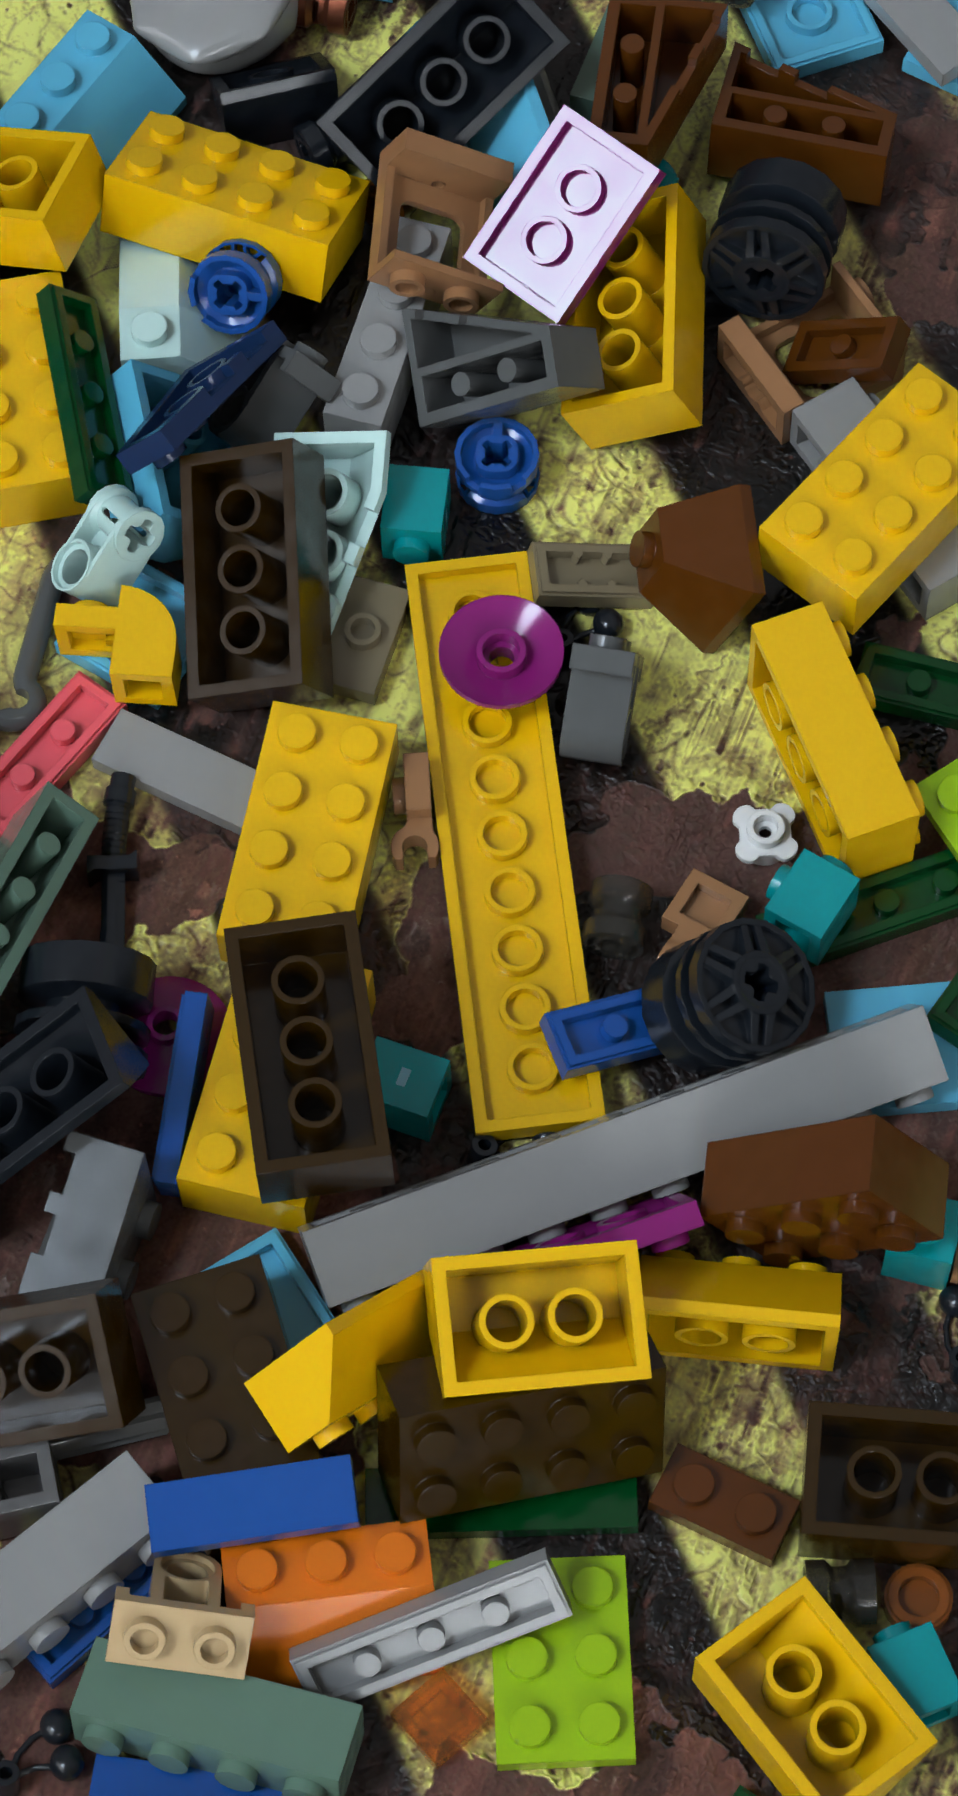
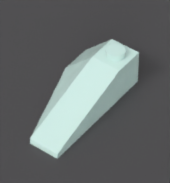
(157, 313)
(354, 493)

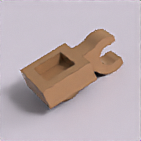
(413, 799)
(700, 907)

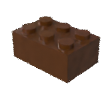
(825, 1190)

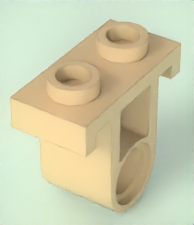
(181, 1621)

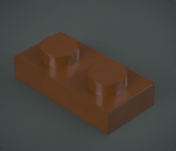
(846, 349)
(724, 1505)

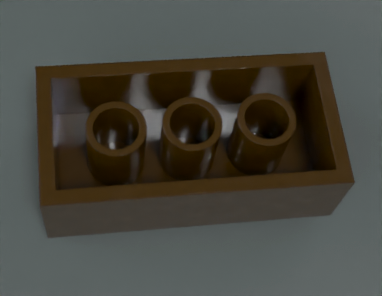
(256, 576)
(308, 1057)
(202, 1346)
(66, 1363)
(511, 1445)
(880, 1485)

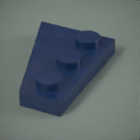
(196, 397)

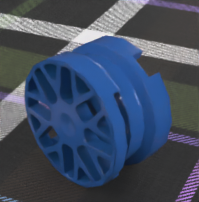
(235, 287)
(497, 464)

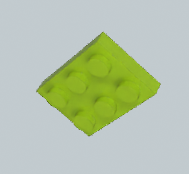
(569, 1685)

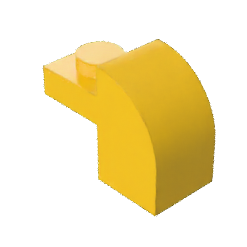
(134, 635)

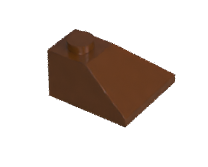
(702, 564)

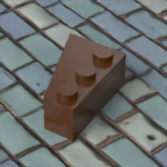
(655, 68)
(778, 115)

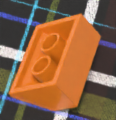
(322, 1584)

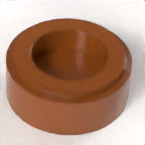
(918, 1595)

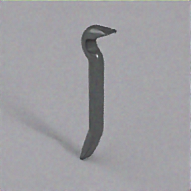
(32, 656)

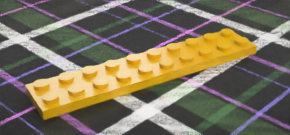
(501, 868)

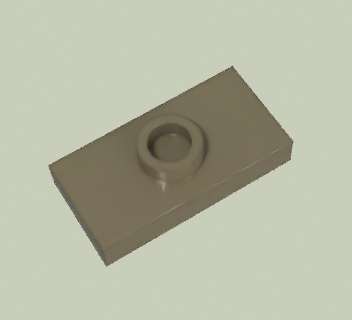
(584, 576)
(366, 637)

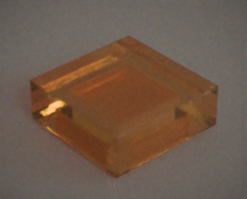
(439, 1718)

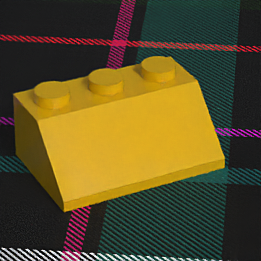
(742, 1310)
(537, 1318)
(335, 1368)
(811, 1701)

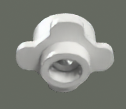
(761, 850)

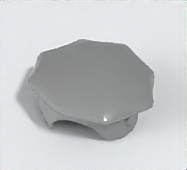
(215, 34)

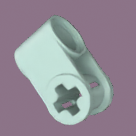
(105, 550)

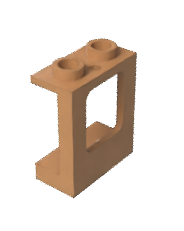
(446, 182)
(751, 356)

